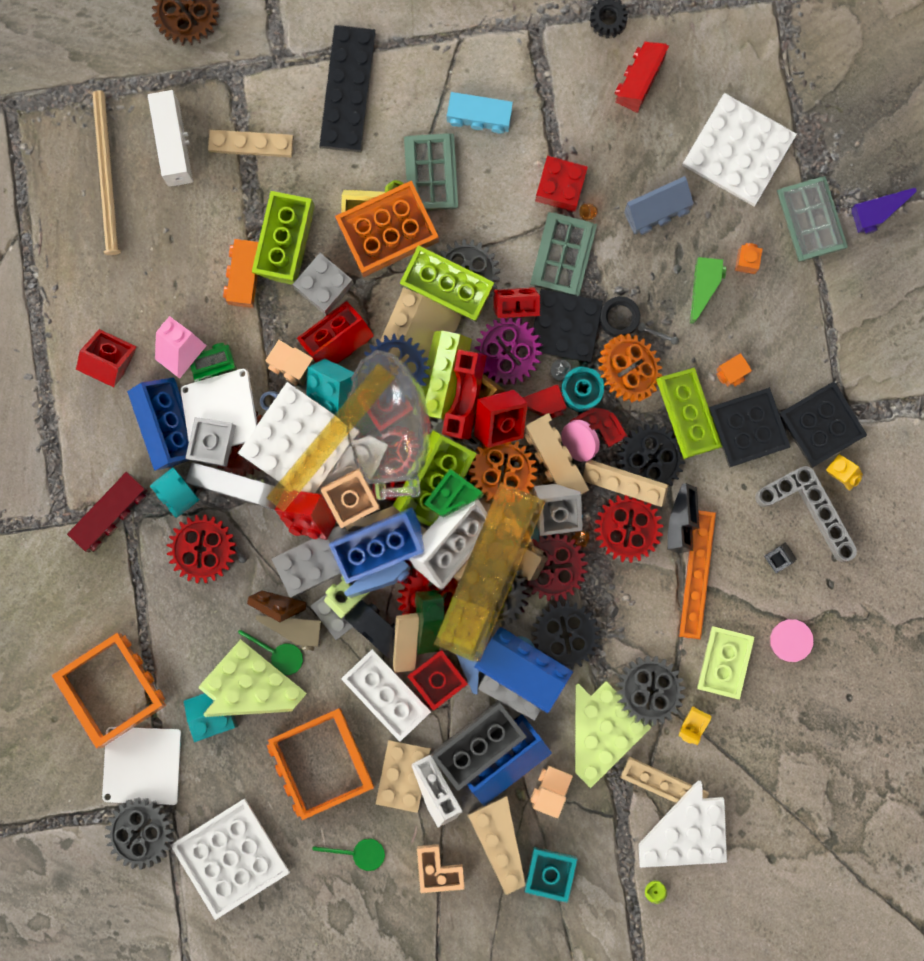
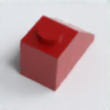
(547, 401)

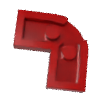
(605, 422)

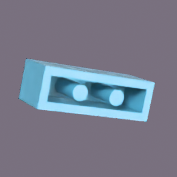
(479, 112)

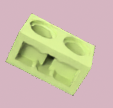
(341, 609)

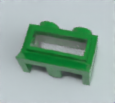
(213, 362)

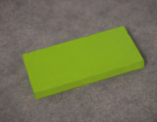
(689, 413)

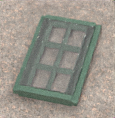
(432, 169)
(812, 219)
(563, 254)

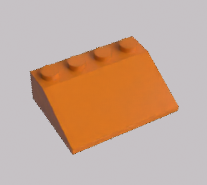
(387, 228)

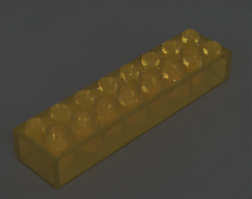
(489, 572)

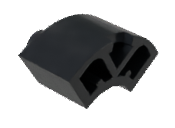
(373, 627)

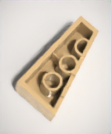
(553, 455)
(497, 836)

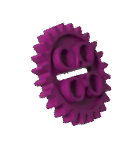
(522, 338)

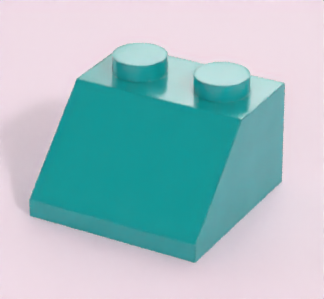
(204, 727)

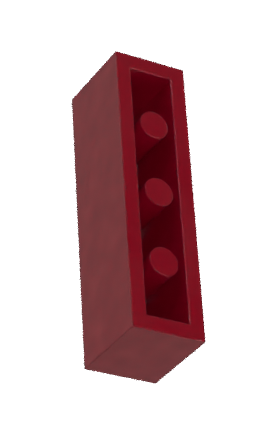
(107, 512)

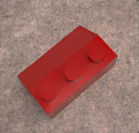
(641, 75)
(336, 335)

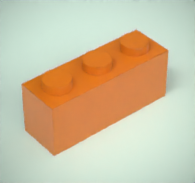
(242, 281)

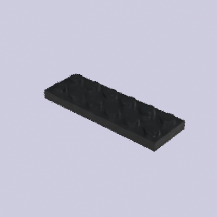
(347, 88)

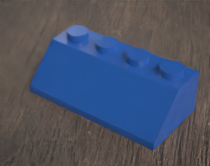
(161, 421)
(378, 545)
(523, 669)
(511, 765)

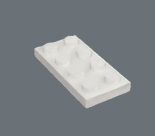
(386, 695)

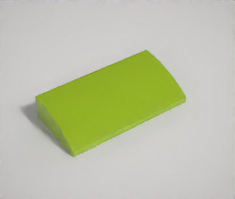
(447, 283)

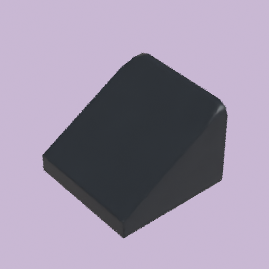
(780, 557)

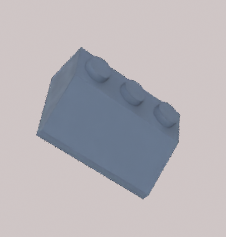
(659, 206)

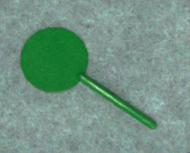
(285, 658)
(367, 854)

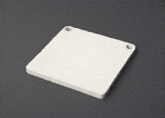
(222, 399)
(143, 766)

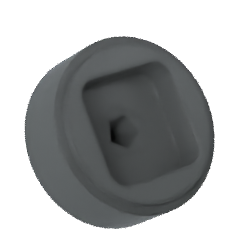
(560, 369)

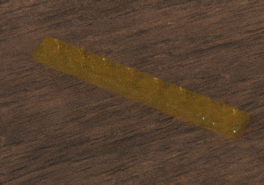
(330, 437)

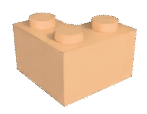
(289, 362)
(551, 792)
(434, 876)

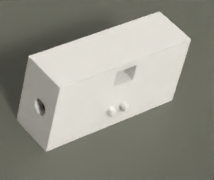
(170, 138)

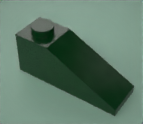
(431, 616)

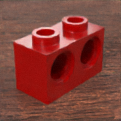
(516, 302)

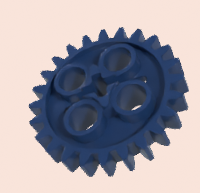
(405, 348)

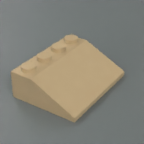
(419, 318)

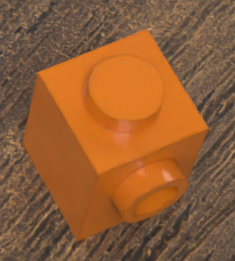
(748, 258)
(733, 371)

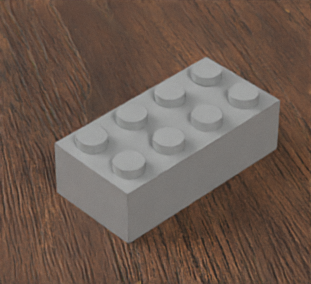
(308, 564)

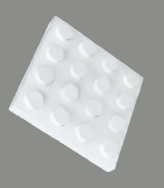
(739, 149)
(286, 433)
(230, 859)

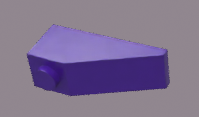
(873, 213)

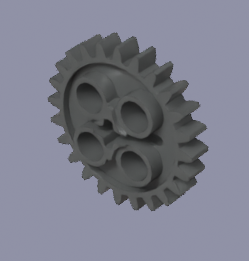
(470, 255)
(669, 695)
(126, 820)

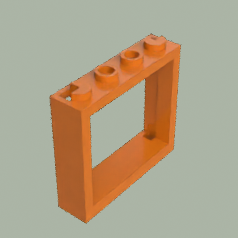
(80, 709)
(291, 788)

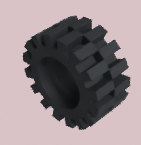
(605, 29)

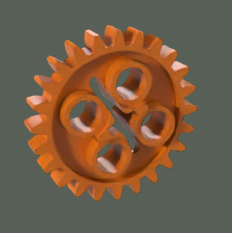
(640, 384)
(484, 466)

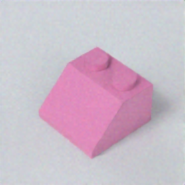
(176, 347)

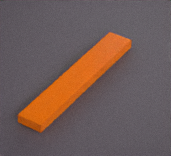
(697, 577)

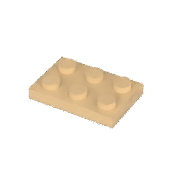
(398, 782)

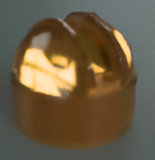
(588, 211)
(581, 537)

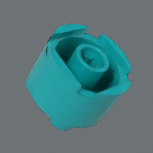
(585, 377)
(174, 492)

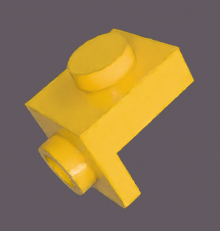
(845, 472)
(694, 726)

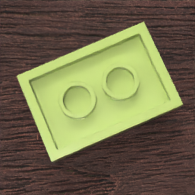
(725, 662)

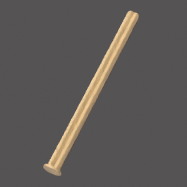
(105, 174)

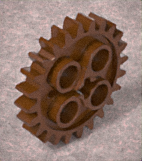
(171, 23)

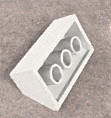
(450, 543)

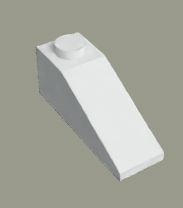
(436, 792)

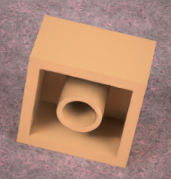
(350, 498)

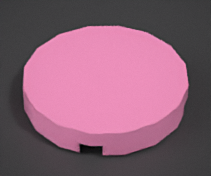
(580, 440)
(791, 640)

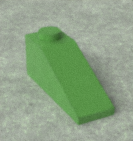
(707, 277)

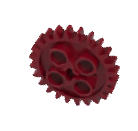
(555, 586)

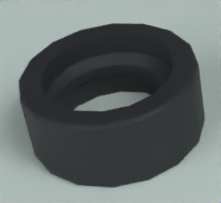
(625, 301)

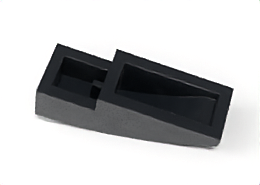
(683, 520)

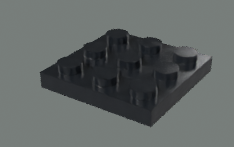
(567, 325)
(822, 424)
(749, 427)

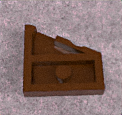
(275, 605)

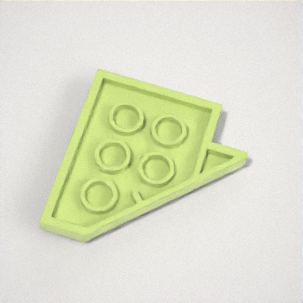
(249, 685)
(602, 732)

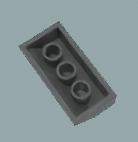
(478, 745)

